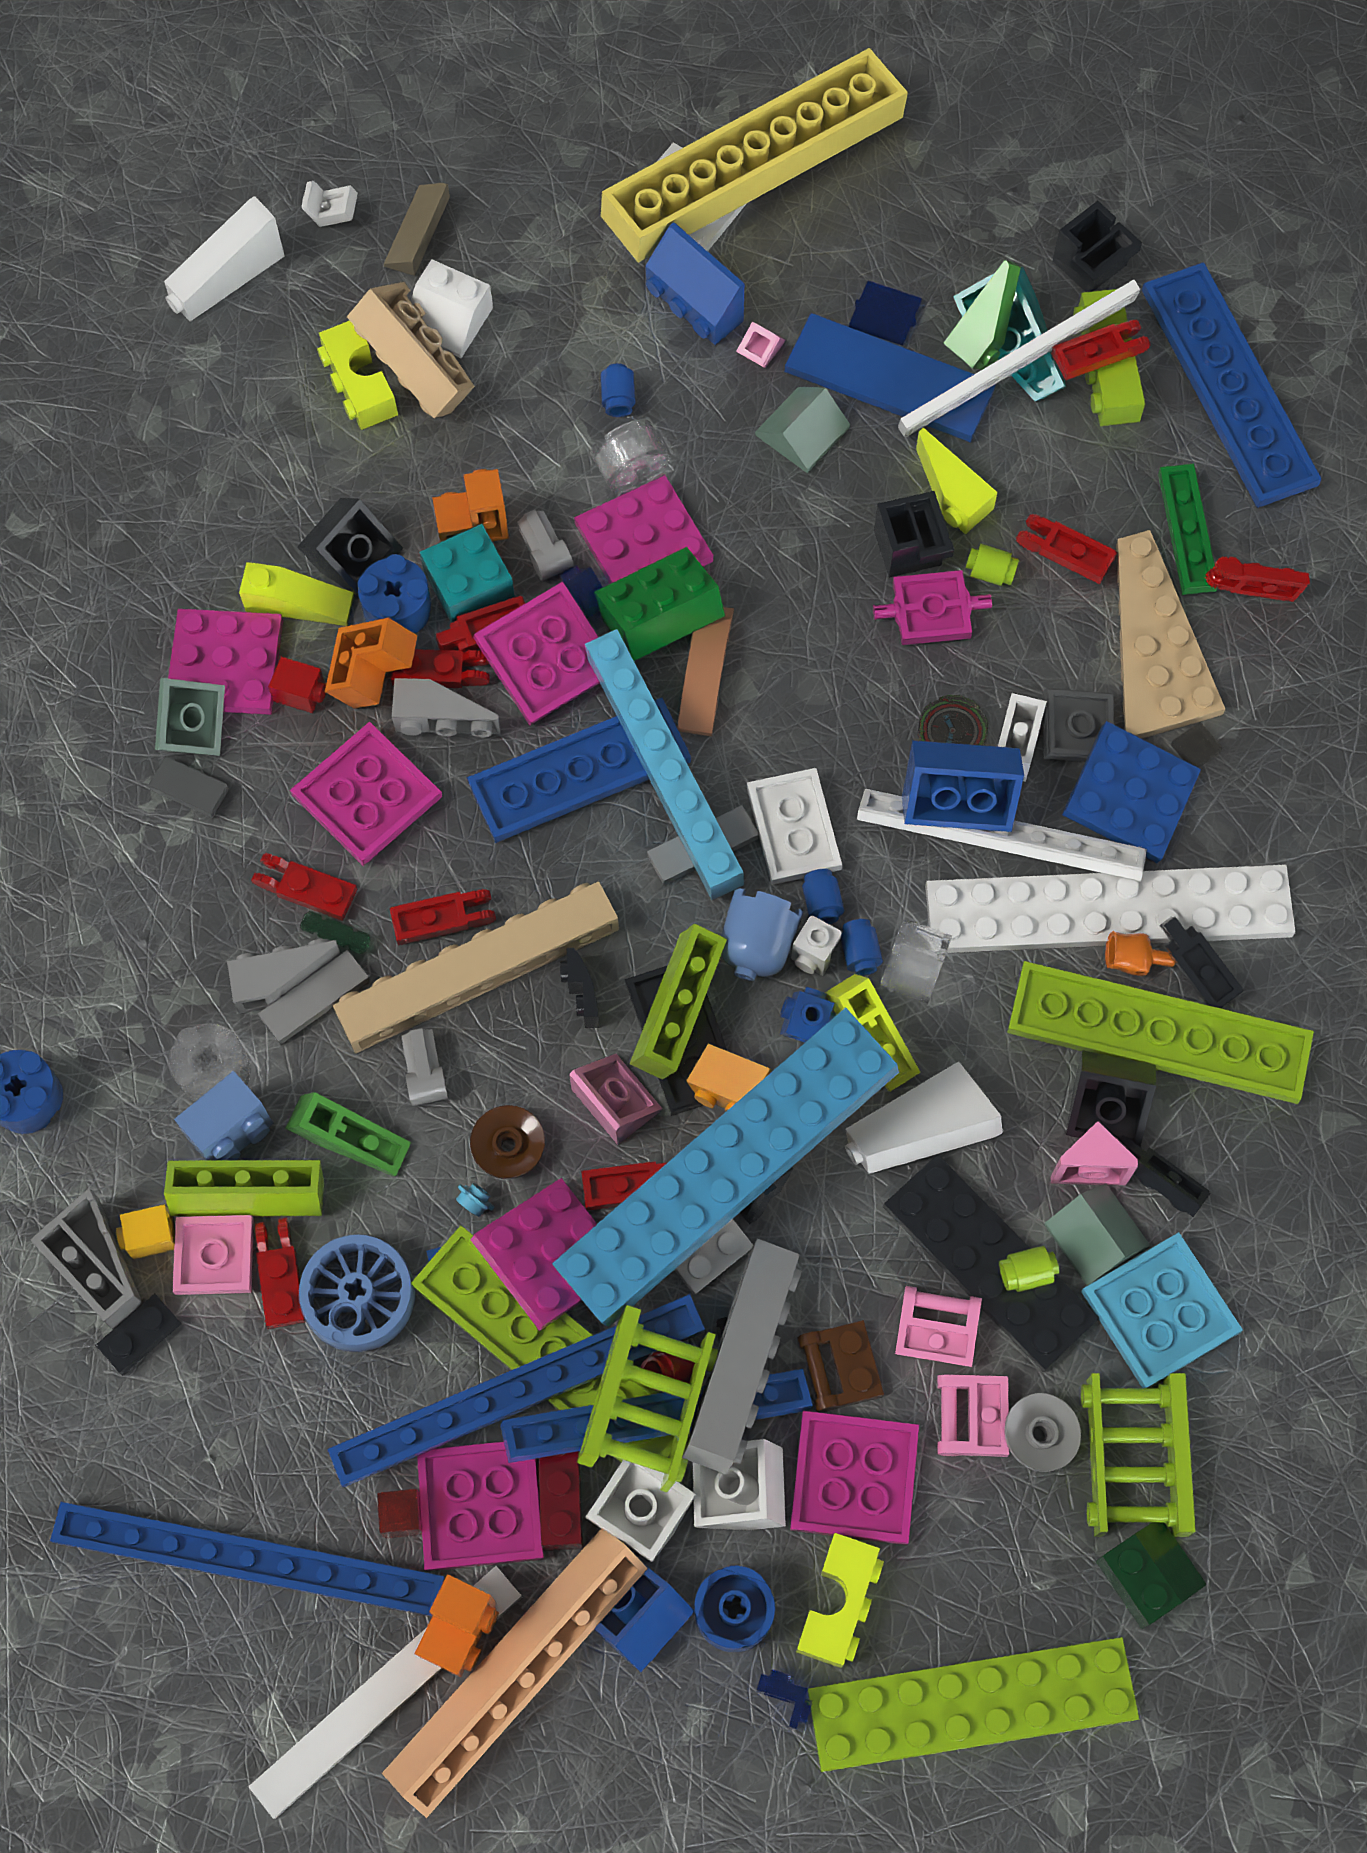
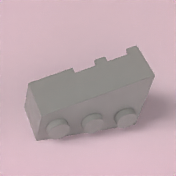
(90, 1259)

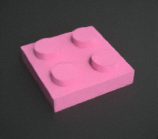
(213, 1254)

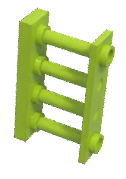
(610, 1406)
(1172, 1434)

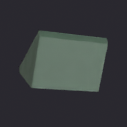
(804, 426)
(189, 717)
(1096, 1233)

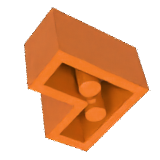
(478, 505)
(364, 656)
(456, 1625)

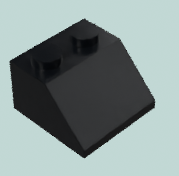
(348, 543)
(1113, 1093)

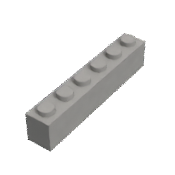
(741, 1357)

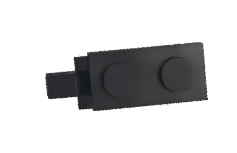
(1200, 964)
(1167, 1179)

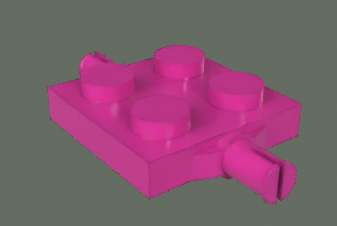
(932, 607)

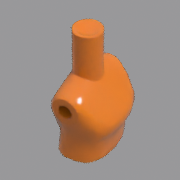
(1133, 954)

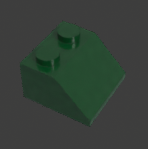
(1151, 1573)

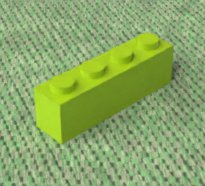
(1115, 387)
(678, 1001)
(244, 1187)

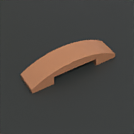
(704, 676)

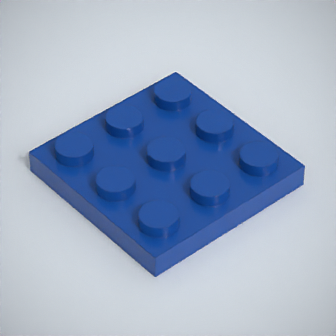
(1131, 791)

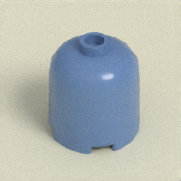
(758, 934)

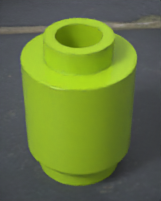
(992, 565)
(1028, 1269)

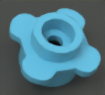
(474, 1199)

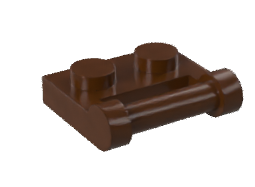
(853, 1365)

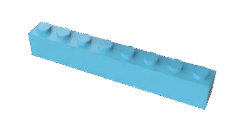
(664, 765)

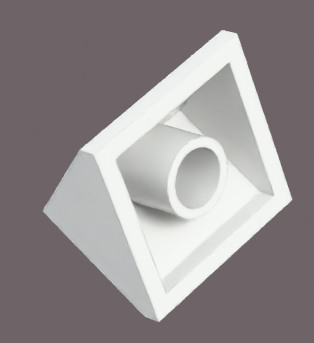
(638, 1510)

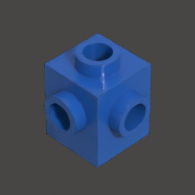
(794, 1009)

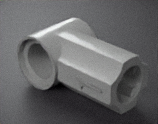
(546, 551)
(424, 1076)

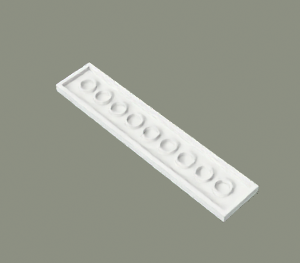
(1088, 907)

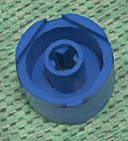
(395, 591)
(38, 1087)
(722, 1589)

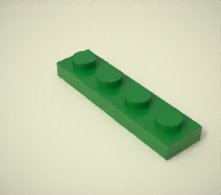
(1187, 527)

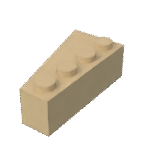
(411, 348)

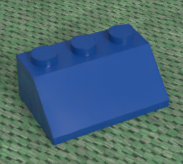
(695, 285)

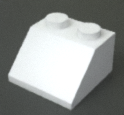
(453, 305)
(747, 1495)

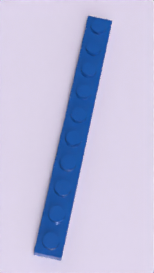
(501, 1396)
(246, 1559)

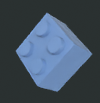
(225, 1120)

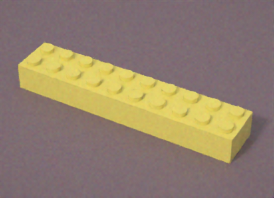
(754, 153)

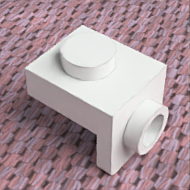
(330, 205)
(814, 946)

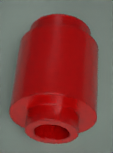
(669, 1366)

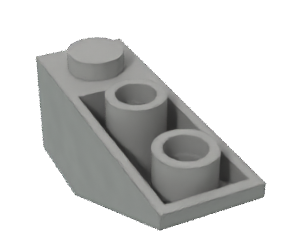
(432, 708)
(265, 978)

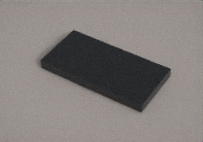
(706, 1031)

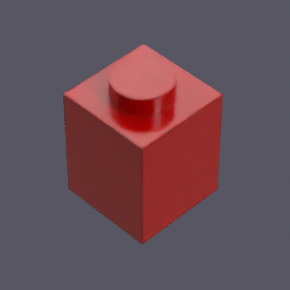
(297, 685)

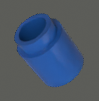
(617, 390)
(823, 895)
(861, 947)

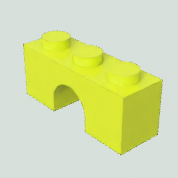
(366, 397)
(831, 1636)

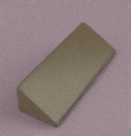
(418, 228)

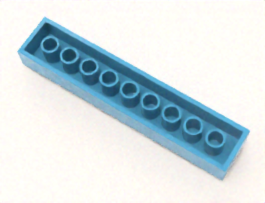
(726, 1167)

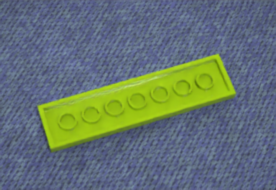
(1161, 1031)
(479, 1302)
(972, 1704)

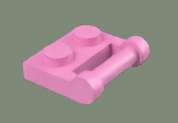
(937, 1339)
(986, 1415)

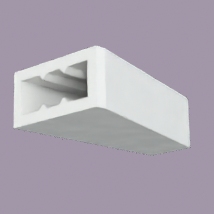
(225, 261)
(923, 1122)

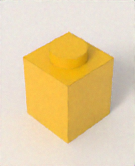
(146, 1232)

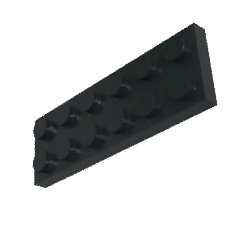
(969, 1243)

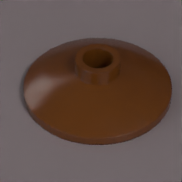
(505, 1124)

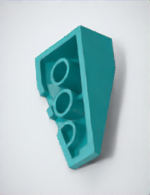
(1025, 324)

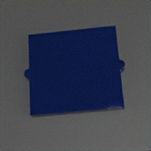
(885, 313)

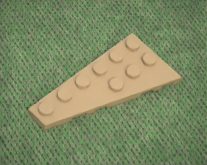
(1160, 658)

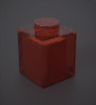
(399, 1513)

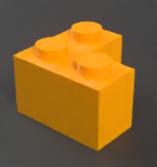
(724, 1077)

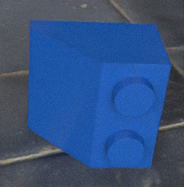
(644, 1619)

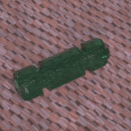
(335, 930)

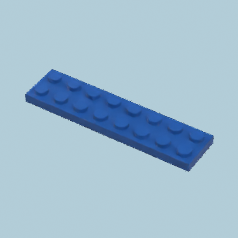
(1231, 385)

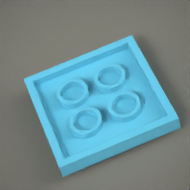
(1161, 1311)

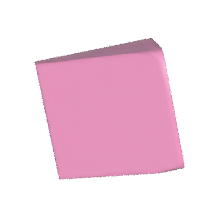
(760, 344)

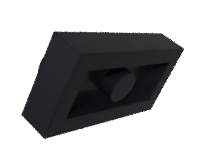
(138, 1334)

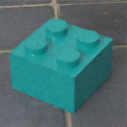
(467, 573)

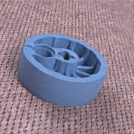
(348, 1338)

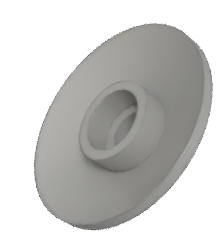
(1059, 1427)

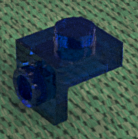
(582, 586)
(780, 1686)

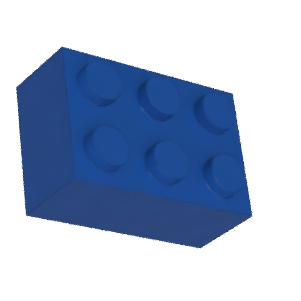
(962, 786)

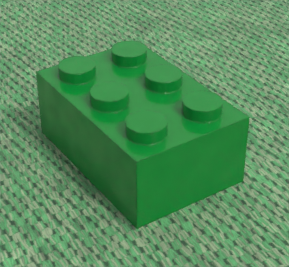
(660, 603)

